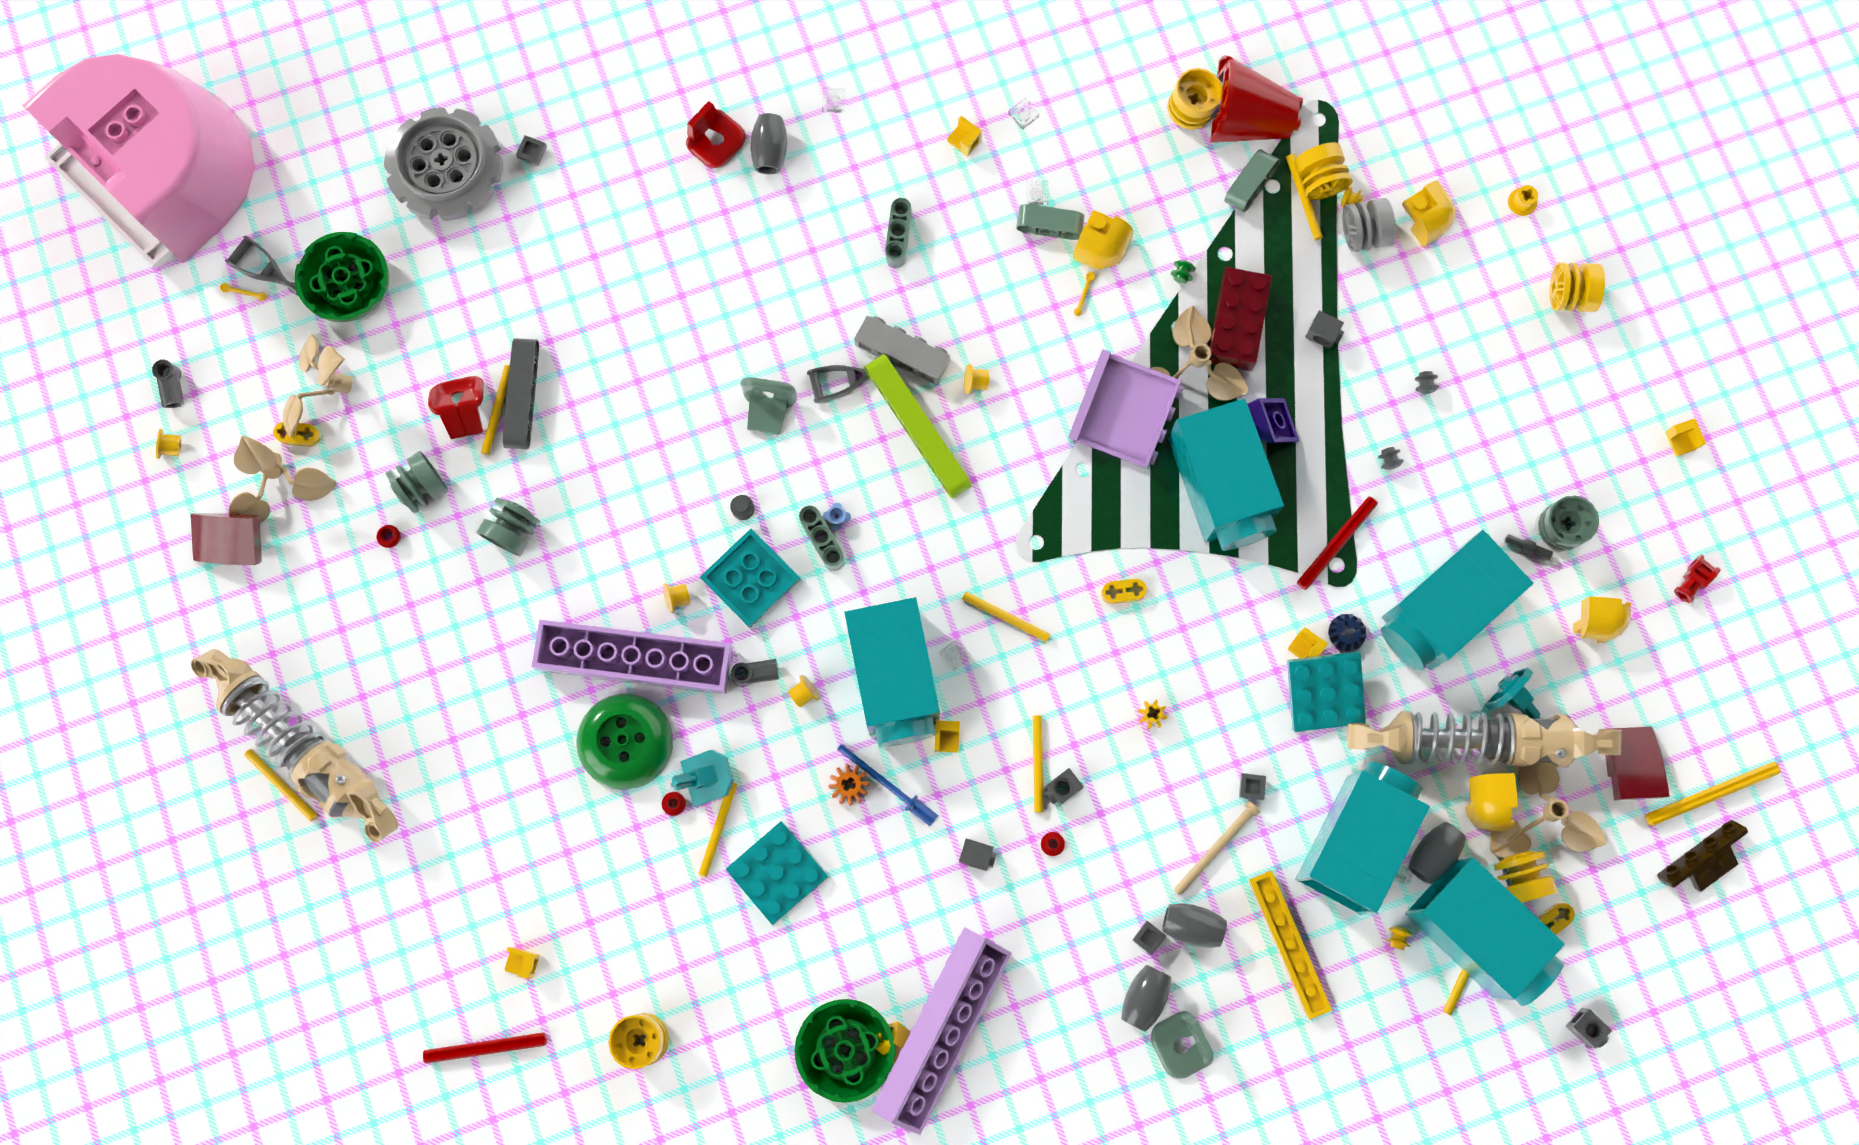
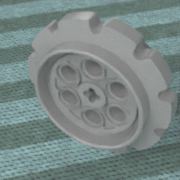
(449, 198)

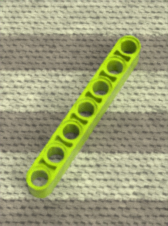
(918, 426)

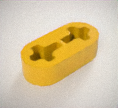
(298, 440)
(1123, 585)
(1558, 925)

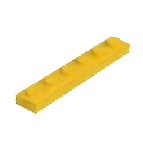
(1290, 945)

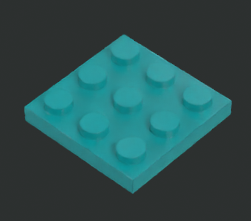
(750, 578)
(1326, 691)
(776, 873)

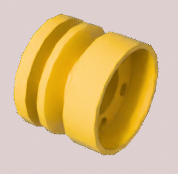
(1194, 98)
(1323, 171)
(1577, 287)
(1525, 876)
(625, 1038)

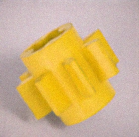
(1153, 707)

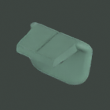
(767, 413)
(1194, 1059)

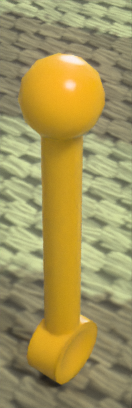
(1089, 278)
(224, 287)

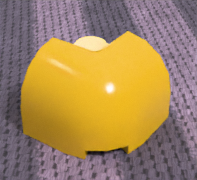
(1431, 212)
(1103, 241)
(1602, 618)
(1492, 801)

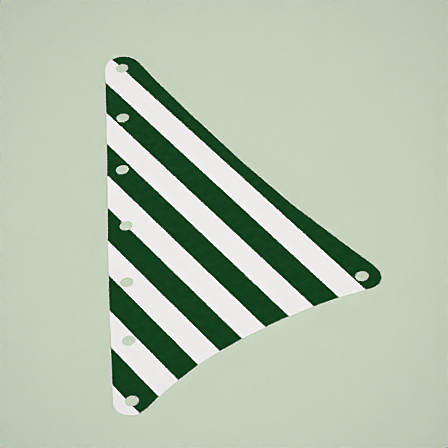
(1150, 506)

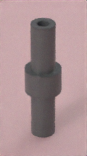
(1528, 546)

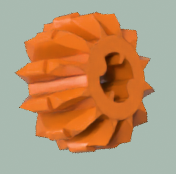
(851, 793)

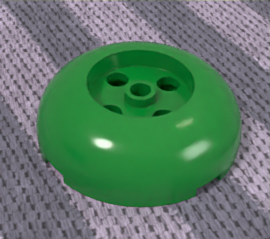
(336, 253)
(645, 758)
(816, 1060)

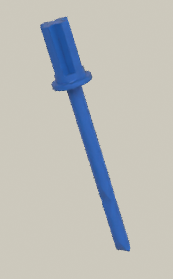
(913, 805)

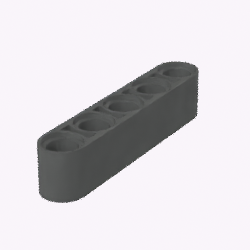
(521, 393)

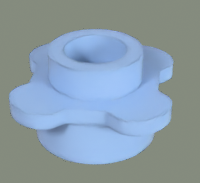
(836, 509)

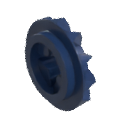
(1342, 641)

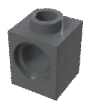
(1325, 330)
(1071, 780)
(977, 855)
(1579, 1024)

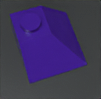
(1273, 420)

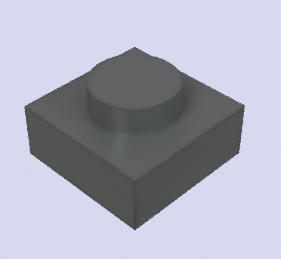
(531, 150)
(1252, 786)
(1149, 938)

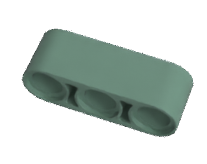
(1252, 180)
(1050, 221)
(898, 222)
(817, 527)

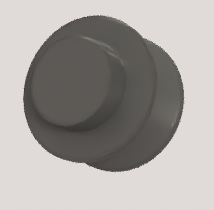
(1426, 382)
(1390, 458)
(742, 507)

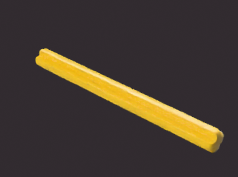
(1712, 793)

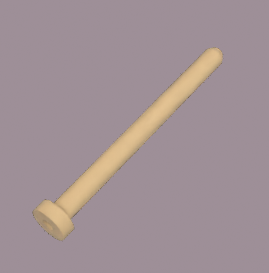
(1250, 810)

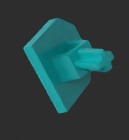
(1514, 693)
(705, 776)

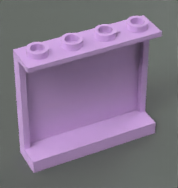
(1125, 409)

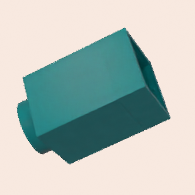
(1226, 475)
(1453, 603)
(893, 672)
(1365, 838)
(1489, 933)

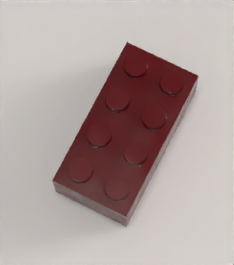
(1239, 318)

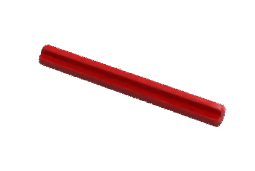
(1337, 543)
(484, 1047)

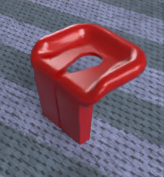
(718, 121)
(462, 417)

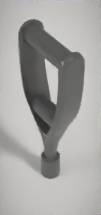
(266, 274)
(852, 378)

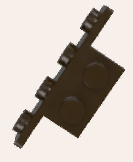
(1706, 860)

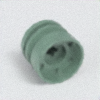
(416, 482)
(1576, 513)
(508, 526)

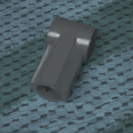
(170, 385)
(758, 672)

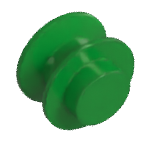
(1183, 270)

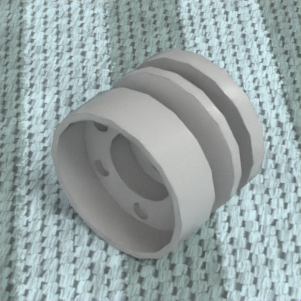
(1369, 225)

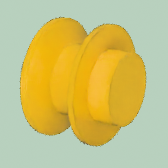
(1351, 197)
(1399, 938)

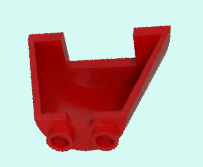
(1253, 106)

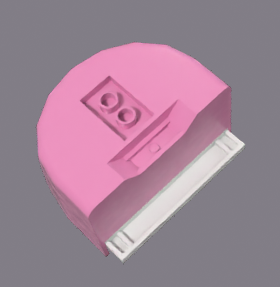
(147, 151)

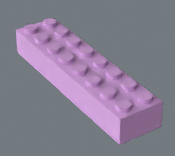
(632, 656)
(941, 1031)

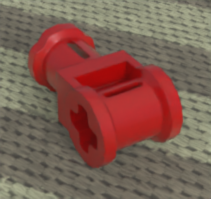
(1697, 577)

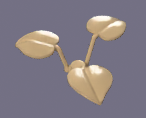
(1194, 330)
(327, 365)
(254, 457)
(1580, 829)

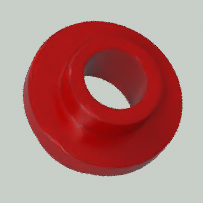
(382, 533)
(678, 809)
(1060, 844)

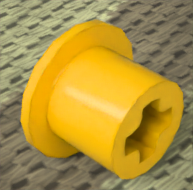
(1523, 200)
(975, 379)
(168, 444)
(676, 596)
(804, 692)

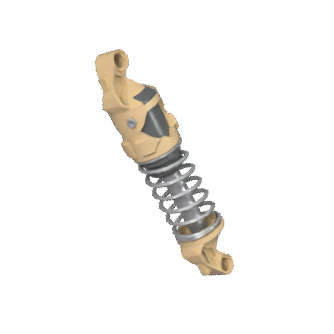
(1508, 739)
(312, 762)

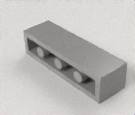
(902, 349)

